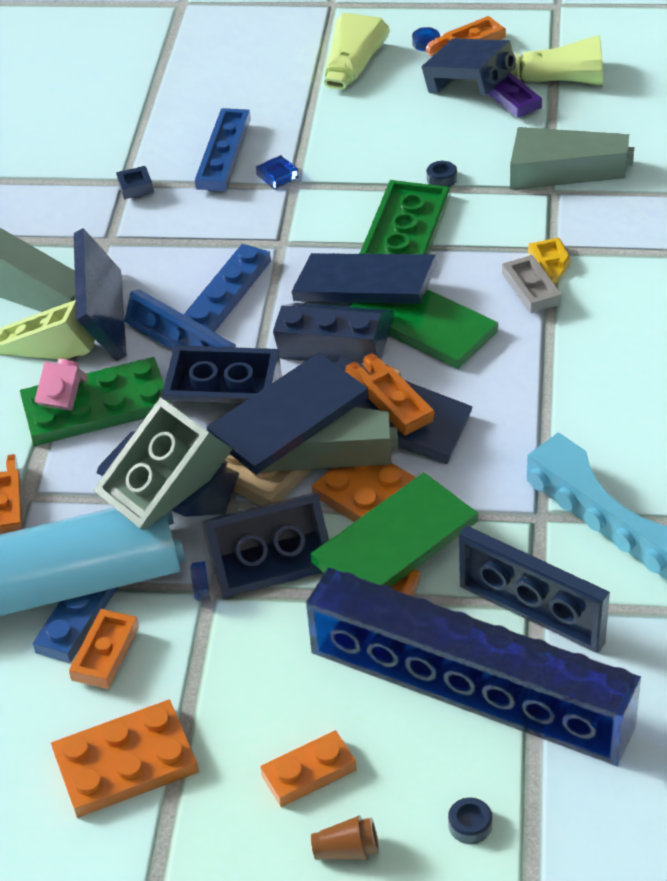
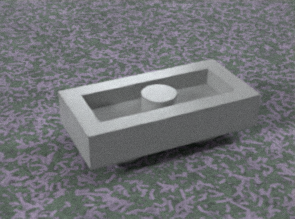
(531, 284)

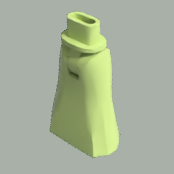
(352, 46)
(572, 62)

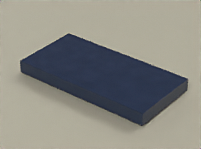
(365, 278)
(99, 295)
(288, 412)
(438, 437)
(533, 589)

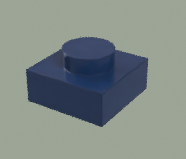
(135, 182)

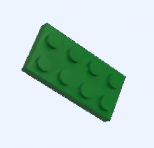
(104, 401)

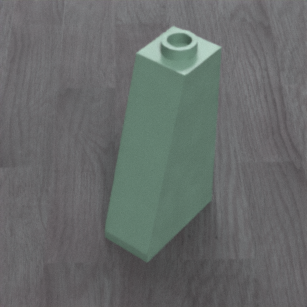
(567, 157)
(32, 276)
(352, 440)

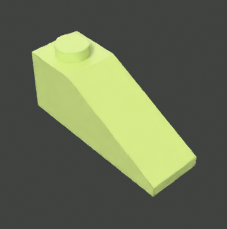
(47, 335)

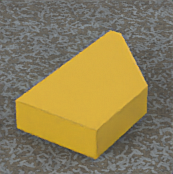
(551, 257)

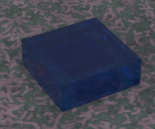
(277, 172)

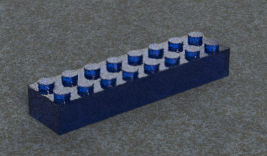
(474, 665)

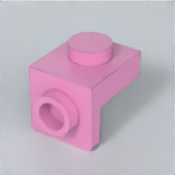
(59, 384)

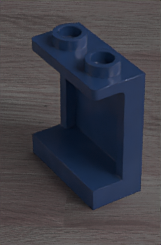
(470, 59)

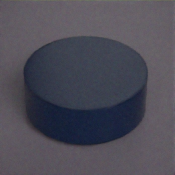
(441, 173)
(470, 820)

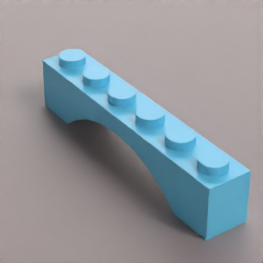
(565, 475)

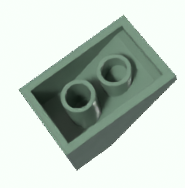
(161, 465)

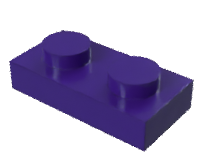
(516, 96)

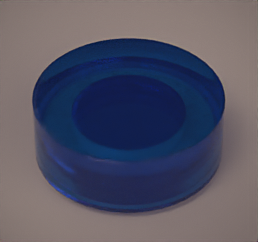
(423, 36)
(200, 581)

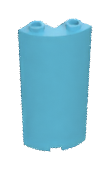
(82, 558)

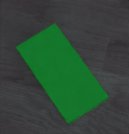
(407, 219)
(439, 327)
(397, 533)

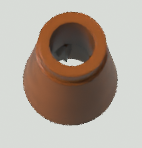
(346, 840)

